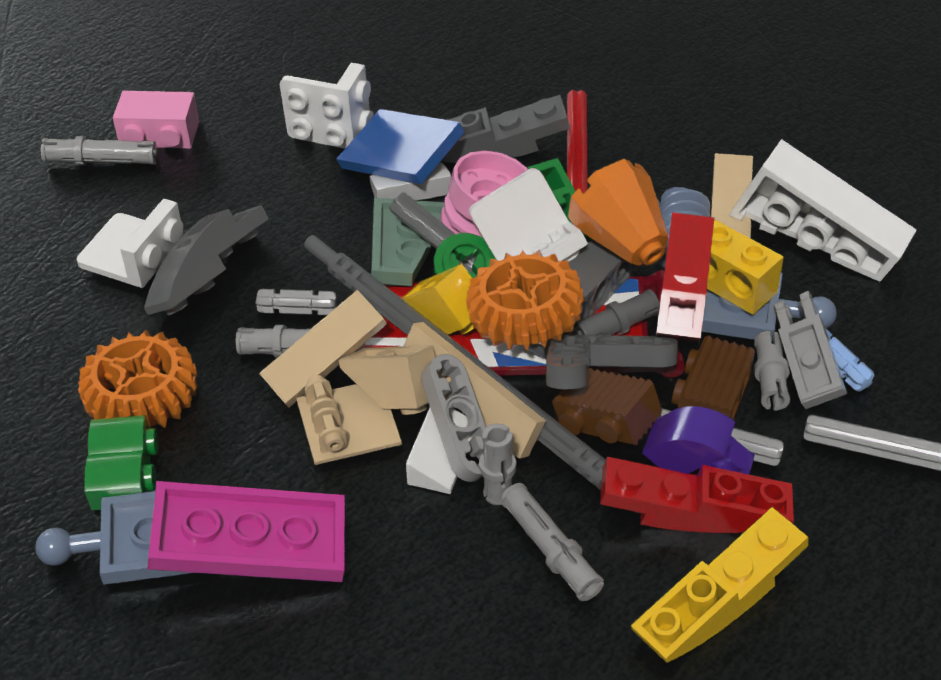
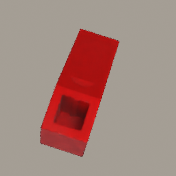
(685, 277)

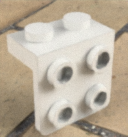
(325, 110)
(526, 218)
(133, 247)

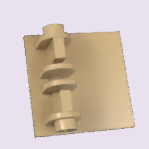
(344, 421)

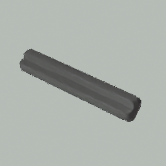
(423, 223)

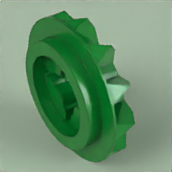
(464, 247)

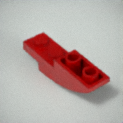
(708, 502)

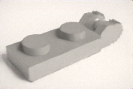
(810, 354)

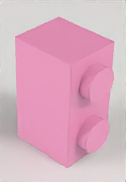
(158, 117)

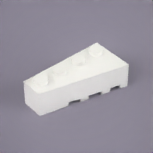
(823, 213)

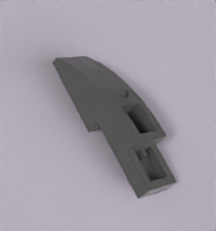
(510, 132)
(198, 257)

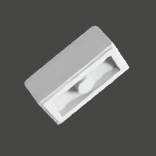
(434, 185)
(428, 461)

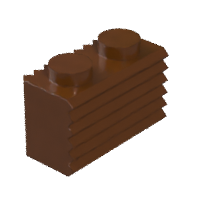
(715, 377)
(609, 407)

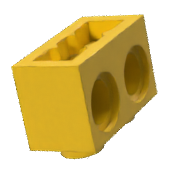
(742, 269)

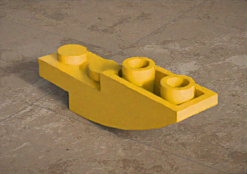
(723, 590)

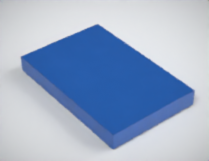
(400, 146)

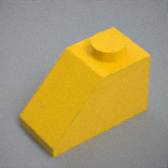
(444, 300)

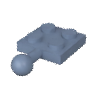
(728, 319)
(121, 542)

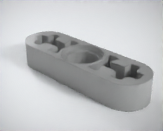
(464, 400)

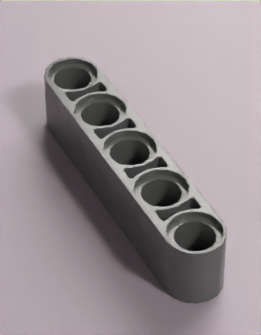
(600, 277)

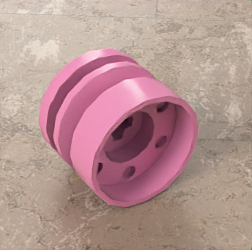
(473, 179)

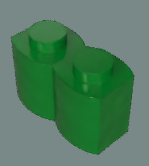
(119, 458)

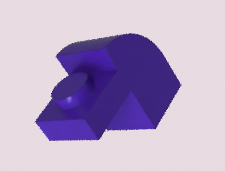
(695, 438)

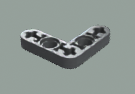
(570, 358)

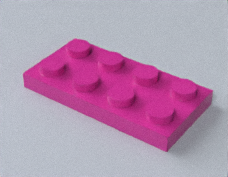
(247, 532)

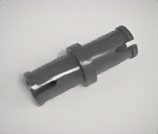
(620, 316)

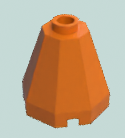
(621, 213)

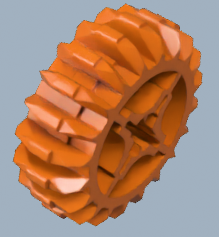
(525, 300)
(134, 371)

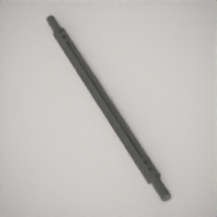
(402, 315)

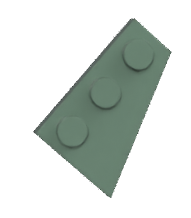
(396, 247)

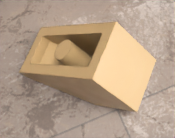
(391, 375)

